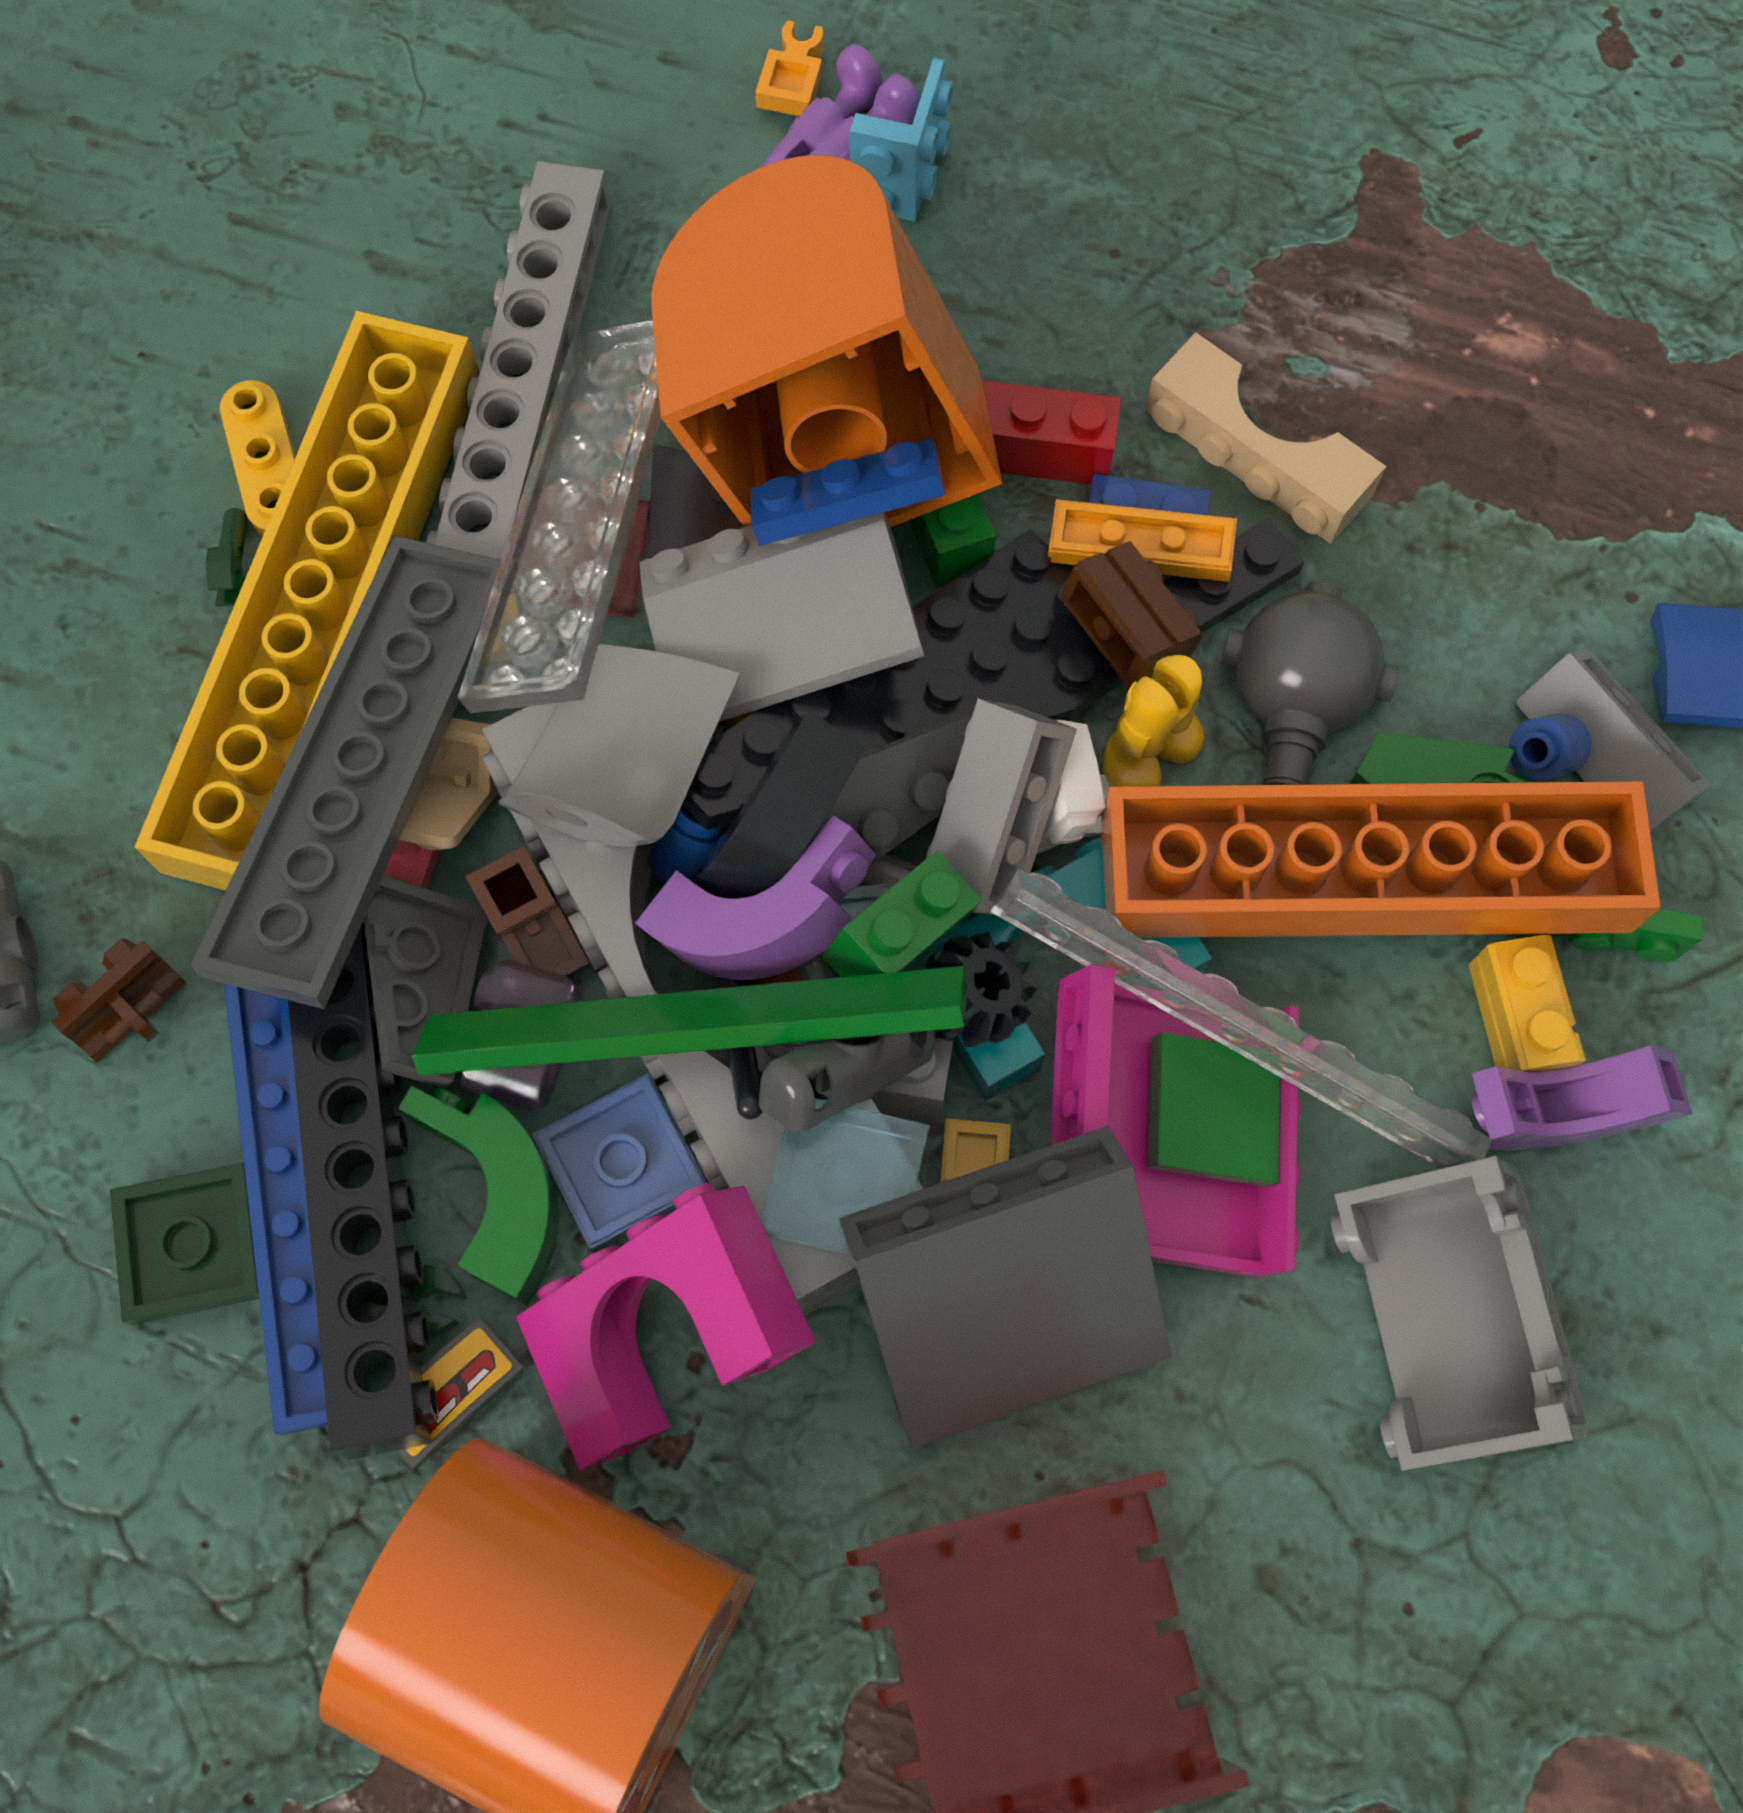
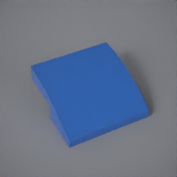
(1699, 664)

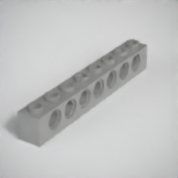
(558, 240)

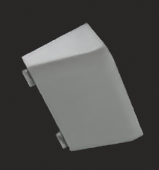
(1462, 1314)

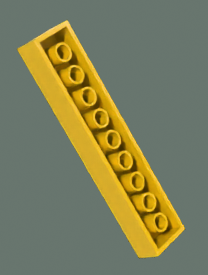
(354, 484)

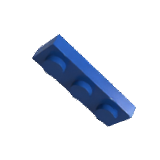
(846, 491)

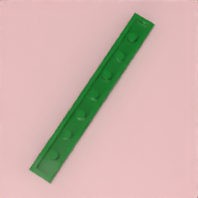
(694, 1021)

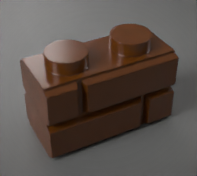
(1129, 612)

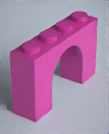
(585, 1325)

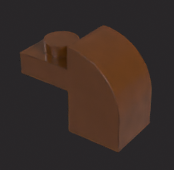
(527, 914)

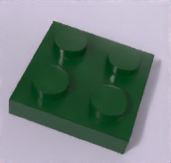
(183, 1244)

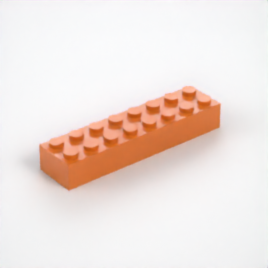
(1379, 859)

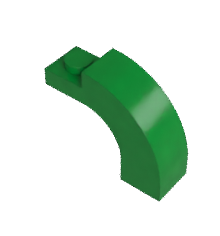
(522, 1201)

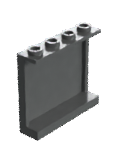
(1009, 1285)

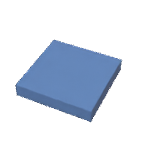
(619, 1161)

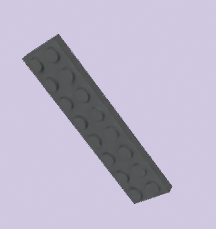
(351, 778)

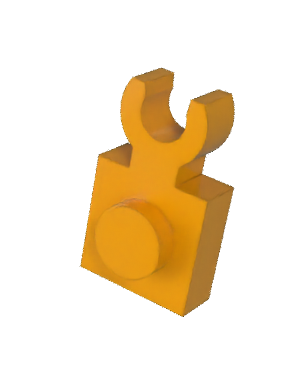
(791, 75)

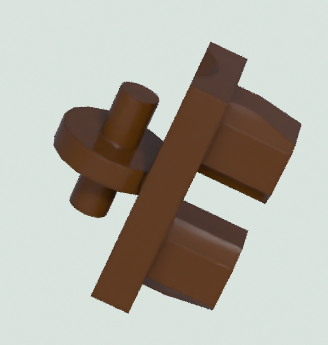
(117, 1002)

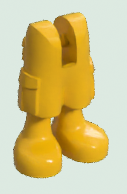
(1155, 723)

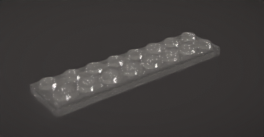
(569, 526)

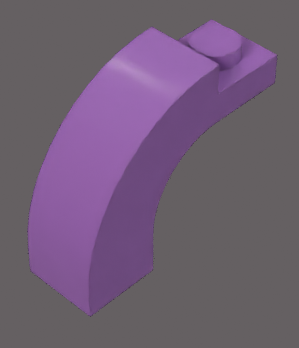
(767, 930)
(1579, 1101)

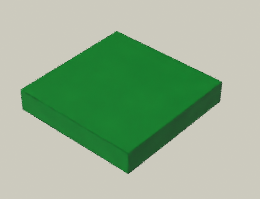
(1212, 1112)

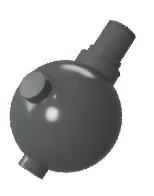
(1306, 674)

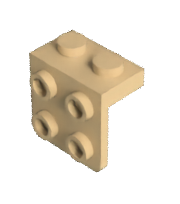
(454, 789)

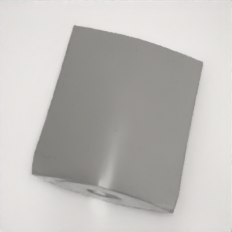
(627, 751)

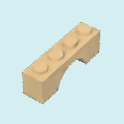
(1313, 481)

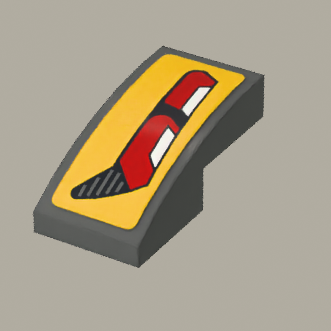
(466, 1378)

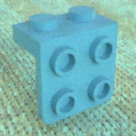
(902, 153)

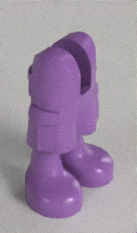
(827, 123)

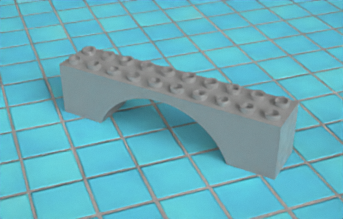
(603, 898)

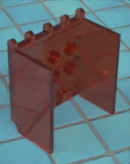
(1043, 1660)

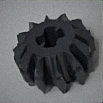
(993, 987)

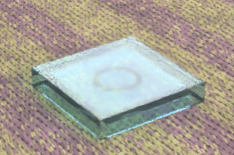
(840, 1170)

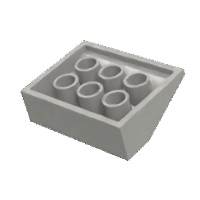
(786, 610)

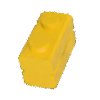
(1526, 1005)

